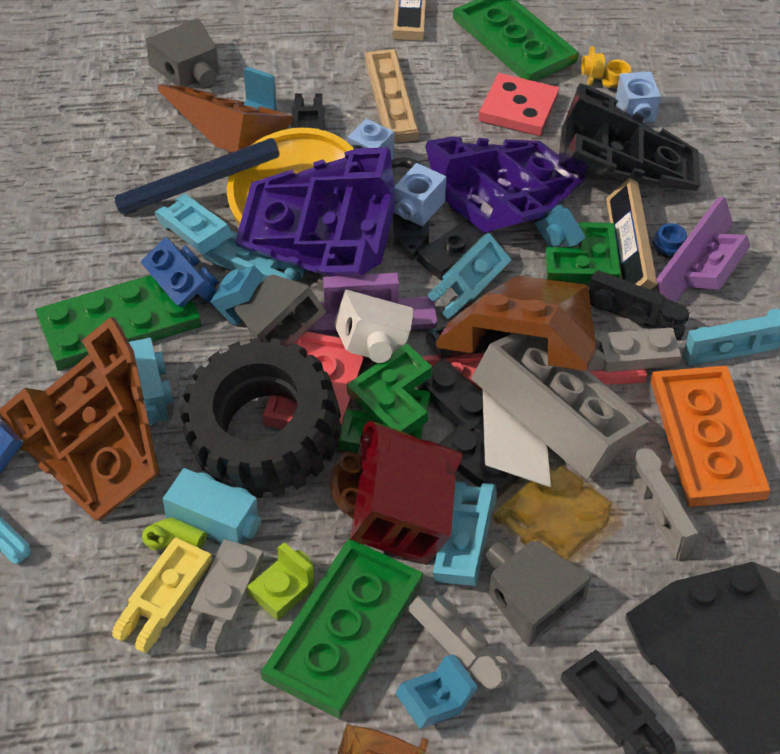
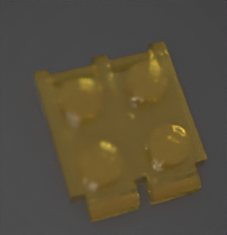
(556, 513)

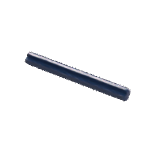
(197, 176)

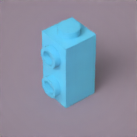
(155, 392)
(212, 507)

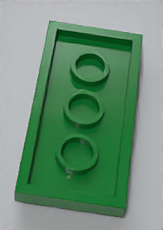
(516, 37)
(137, 305)
(342, 628)

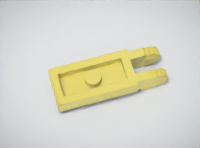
(162, 592)

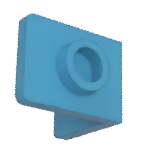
(259, 89)

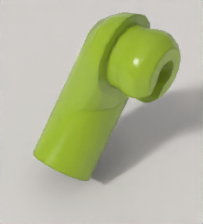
(161, 534)

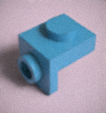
(559, 228)
(234, 290)
(438, 693)

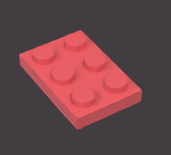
(341, 368)

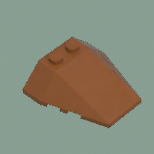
(530, 308)
(91, 425)

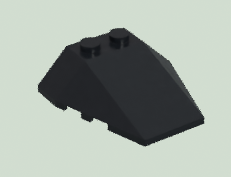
(615, 146)
(720, 651)

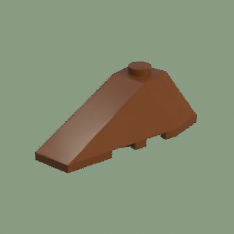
(223, 120)

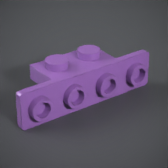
(705, 256)
(380, 286)

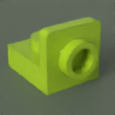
(283, 582)

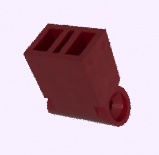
(404, 493)

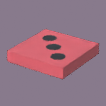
(519, 104)

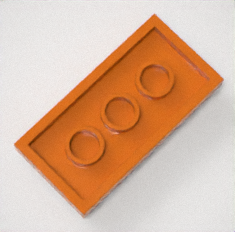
(709, 436)

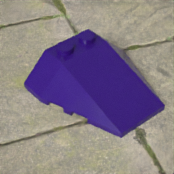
(500, 182)
(325, 216)

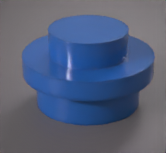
(669, 238)

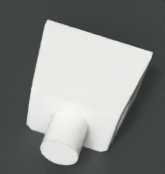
(372, 325)

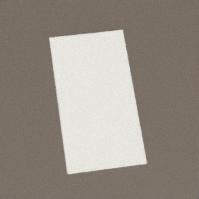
(512, 445)

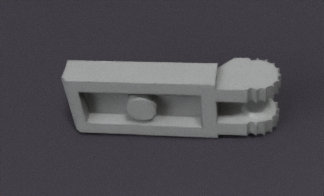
(635, 350)
(663, 504)
(222, 593)
(464, 642)

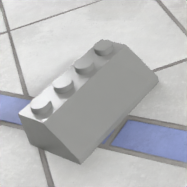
(558, 404)

